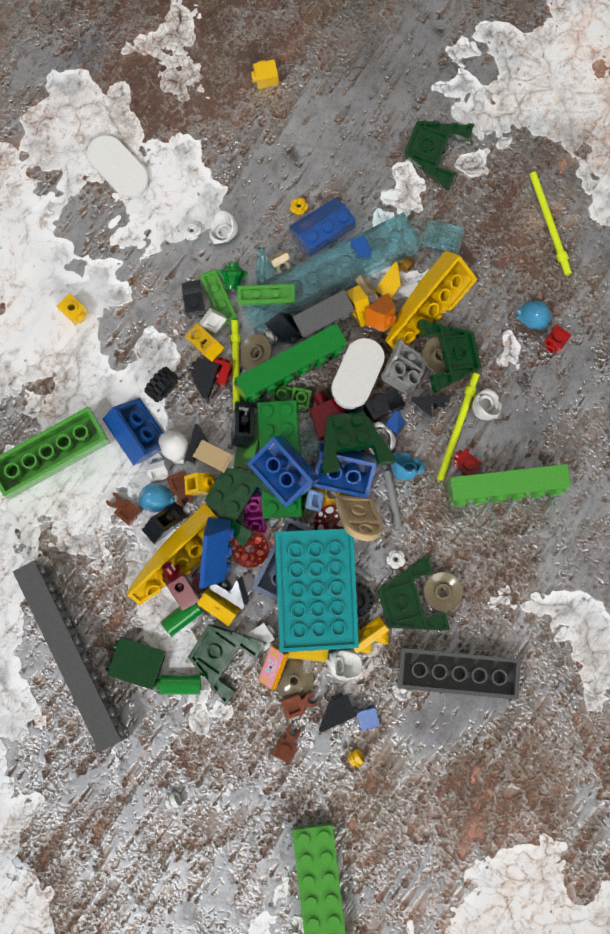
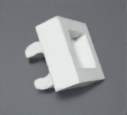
(213, 320)
(157, 471)

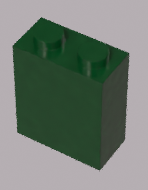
(136, 663)

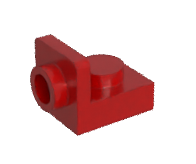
(556, 339)
(224, 374)
(466, 462)

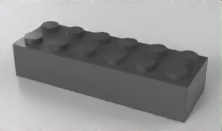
(458, 673)

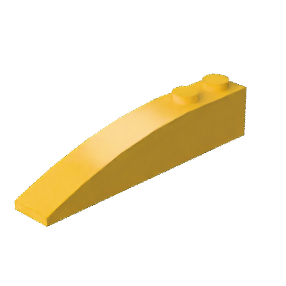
(434, 295)
(181, 548)

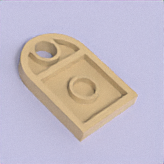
(359, 515)

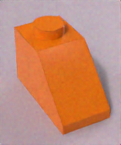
(381, 313)

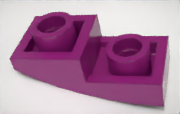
(254, 513)

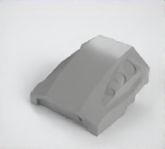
(404, 368)

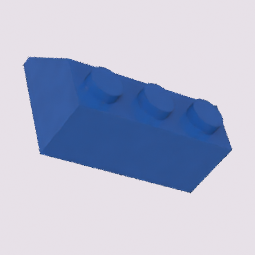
(323, 226)
(134, 430)
(283, 470)
(354, 474)
(215, 552)

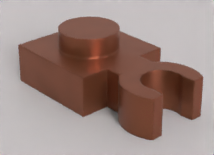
(177, 487)
(125, 510)
(294, 705)
(285, 747)

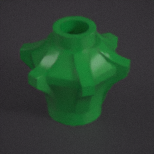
(232, 275)

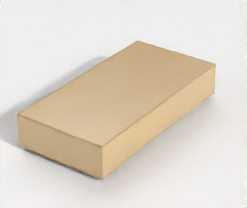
(213, 456)

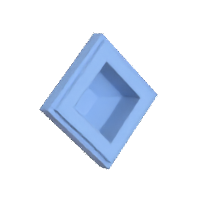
(314, 500)

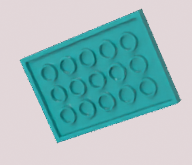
(316, 590)

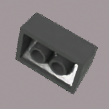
(322, 312)

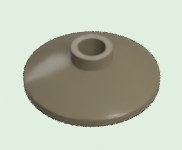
(252, 347)
(430, 350)
(452, 587)
(304, 684)

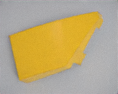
(391, 281)

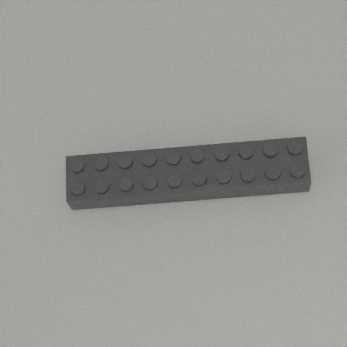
(70, 655)

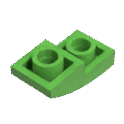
(285, 393)

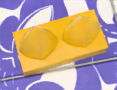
(374, 631)

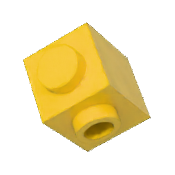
(265, 74)
(72, 309)
(198, 484)

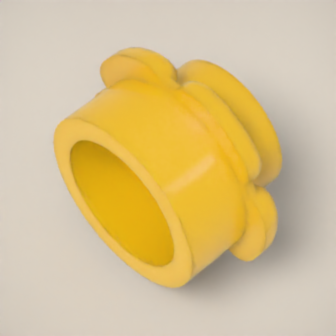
(298, 210)
(356, 758)

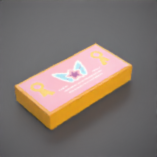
(273, 667)

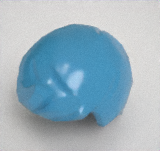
(535, 315)
(406, 467)
(155, 498)

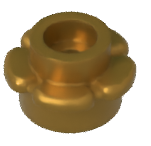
(406, 264)

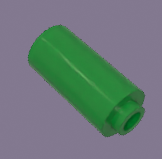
(179, 619)
(180, 684)

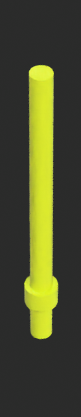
(562, 255)
(235, 340)
(469, 392)

